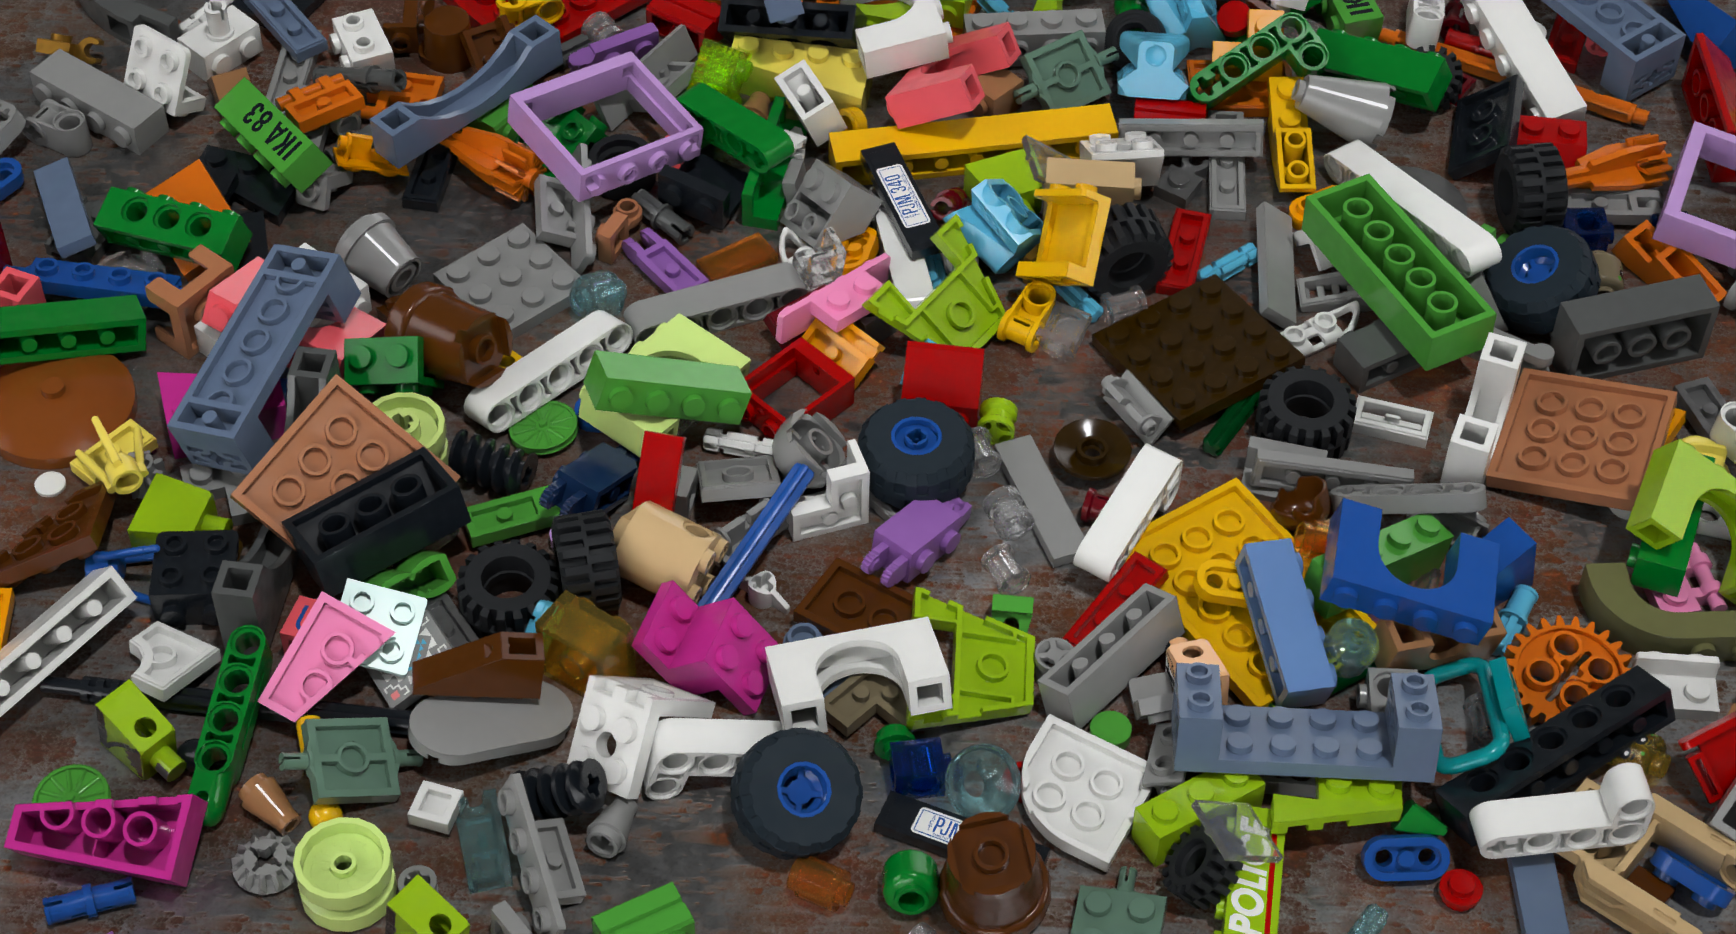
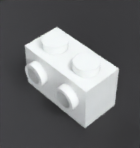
(361, 41)

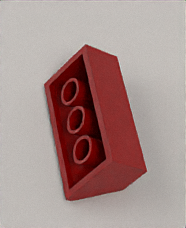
(1711, 95)

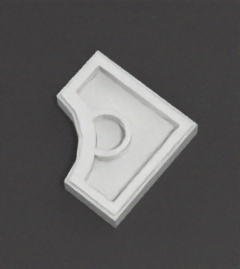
(169, 660)

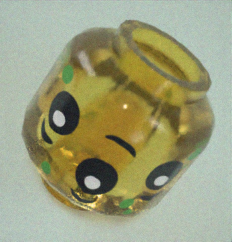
(1649, 753)

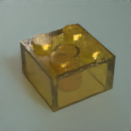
(584, 643)

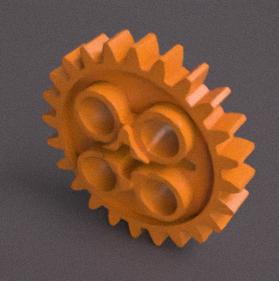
(1537, 655)

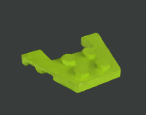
(958, 311)
(989, 665)
(1336, 801)

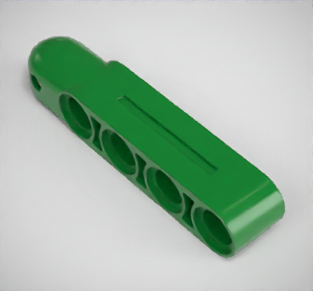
(230, 707)

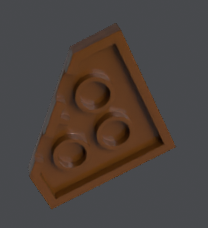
(70, 535)

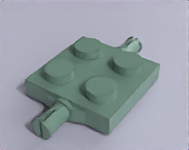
(1066, 73)
(350, 760)
(1119, 909)

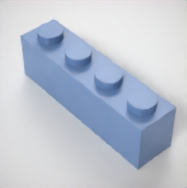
(1285, 623)

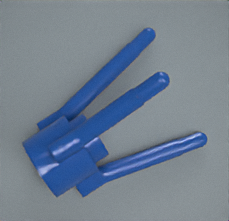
(119, 559)

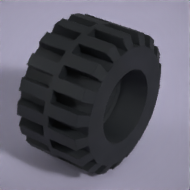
(1530, 187)
(1131, 251)
(1311, 395)
(588, 558)
(500, 571)

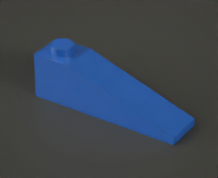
(1706, 18)

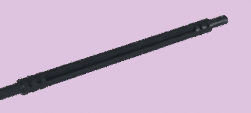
(198, 700)

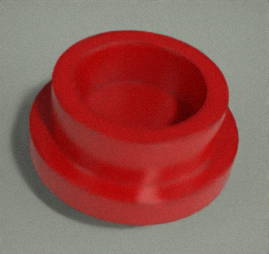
(1460, 889)

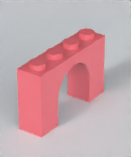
(952, 83)
(226, 296)

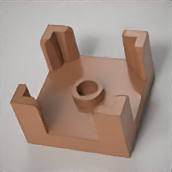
(187, 304)

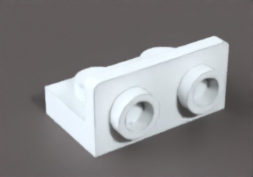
(1690, 681)

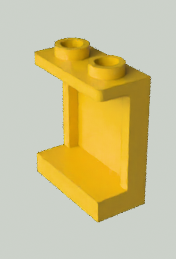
(1069, 236)

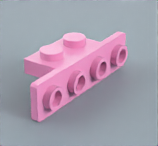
(837, 302)

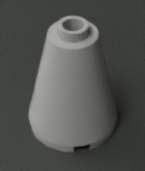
(1346, 106)

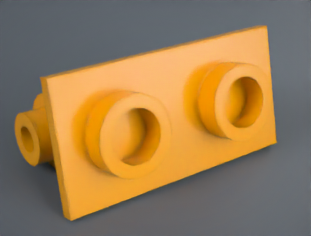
(356, 154)

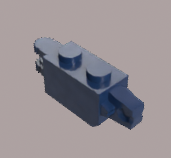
(592, 481)

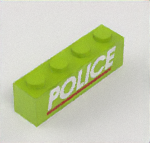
(1255, 898)

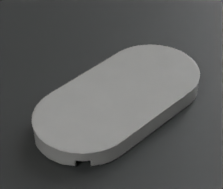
(488, 728)

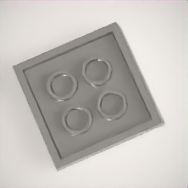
(512, 278)

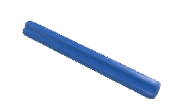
(759, 535)

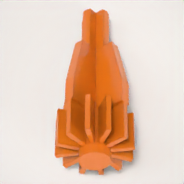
(497, 161)
(1622, 166)

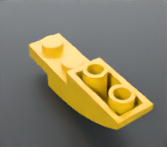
(1289, 139)

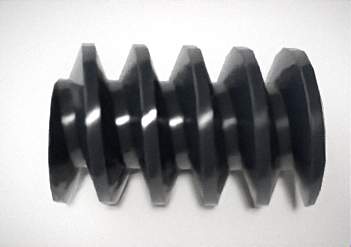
(490, 467)
(565, 789)

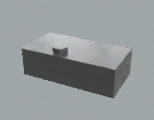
(1634, 328)

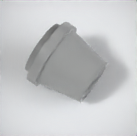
(379, 254)

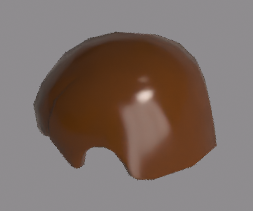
(1304, 503)

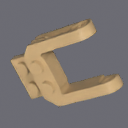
(1603, 871)

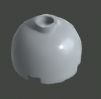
(809, 442)

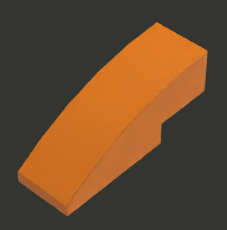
(1659, 261)

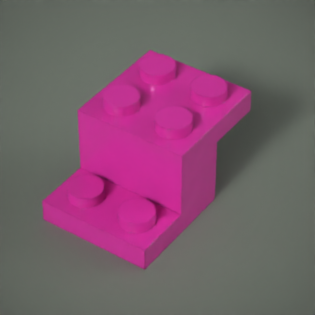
(706, 647)

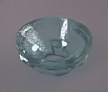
(999, 775)

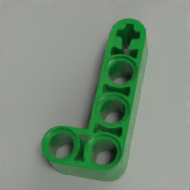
(1252, 66)
(736, 129)

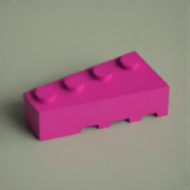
(127, 837)

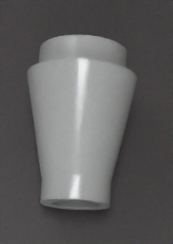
(611, 829)

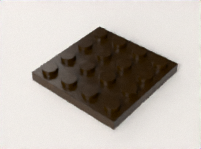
(1198, 350)

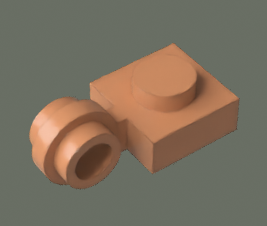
(610, 234)

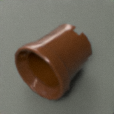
(459, 337)
(993, 878)

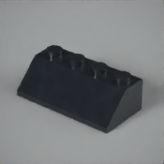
(377, 521)

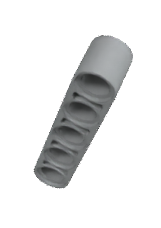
(721, 302)

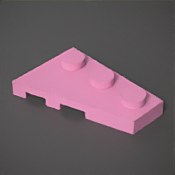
(321, 656)

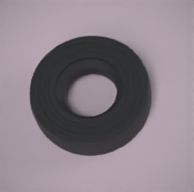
(1125, 22)

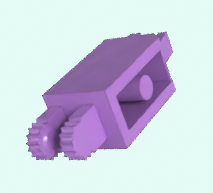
(916, 539)

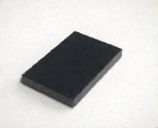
(1484, 126)

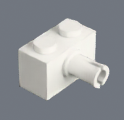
(221, 40)

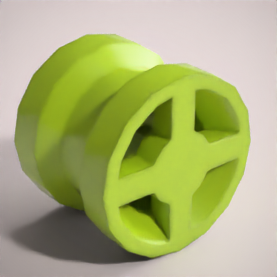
(999, 418)

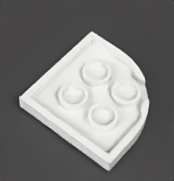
(1081, 791)

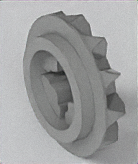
(269, 877)

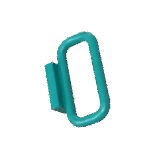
(1502, 708)

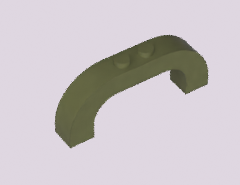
(1616, 606)

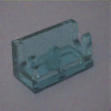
(484, 844)

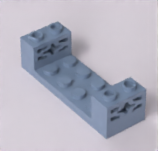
(1638, 41)
(221, 409)
(1306, 742)

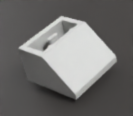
(1135, 148)

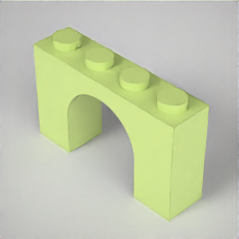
(674, 340)

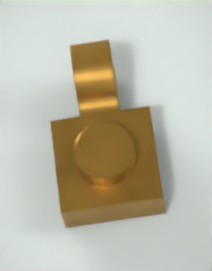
(64, 42)

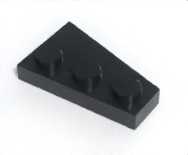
(256, 185)

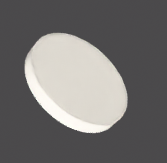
(50, 484)

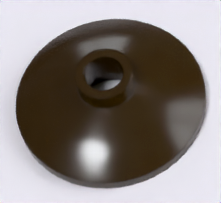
(1092, 449)

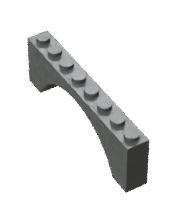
(258, 584)

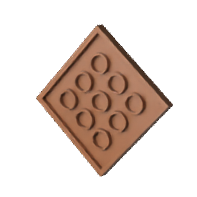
(1580, 438)
(321, 453)

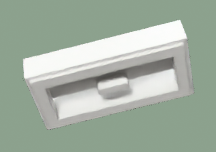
(1391, 426)

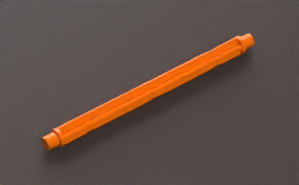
(1486, 68)

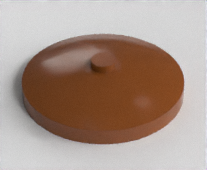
(51, 406)

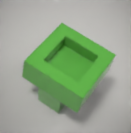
(1013, 607)

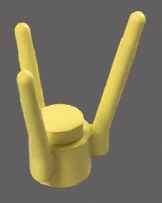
(122, 472)

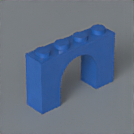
(1360, 581)

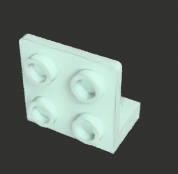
(394, 610)

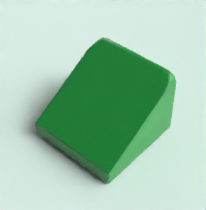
(1418, 820)

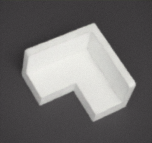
(840, 505)

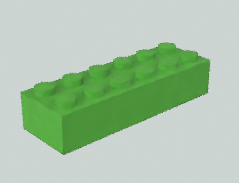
(1398, 271)

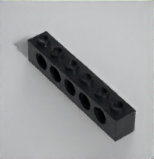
(1562, 748)

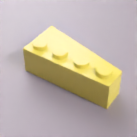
(835, 68)

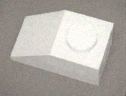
(810, 102)

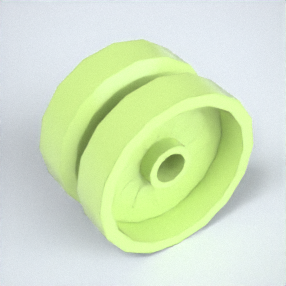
(419, 418)
(345, 874)

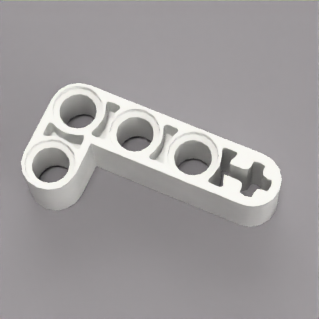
(1144, 490)
(699, 749)
(1567, 821)

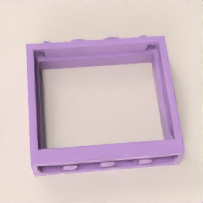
(590, 85)
(1683, 229)

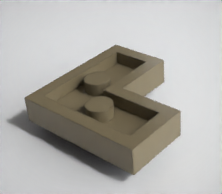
(861, 698)

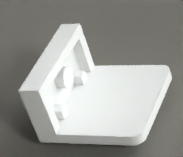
(160, 71)

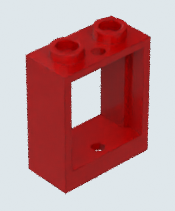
(811, 366)

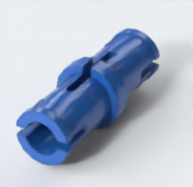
(89, 900)

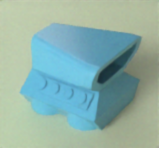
(1191, 18)
(1153, 65)
(999, 224)

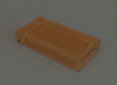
(738, 258)

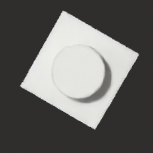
(435, 807)

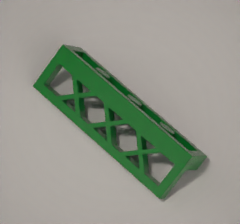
(763, 193)

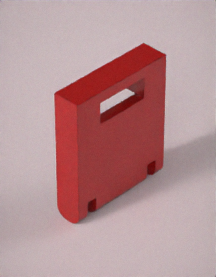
(1715, 758)

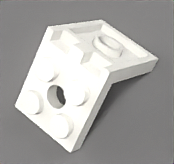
(629, 712)

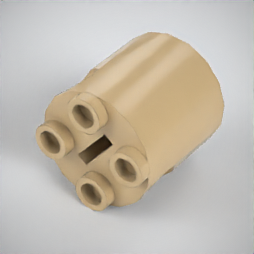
(665, 547)

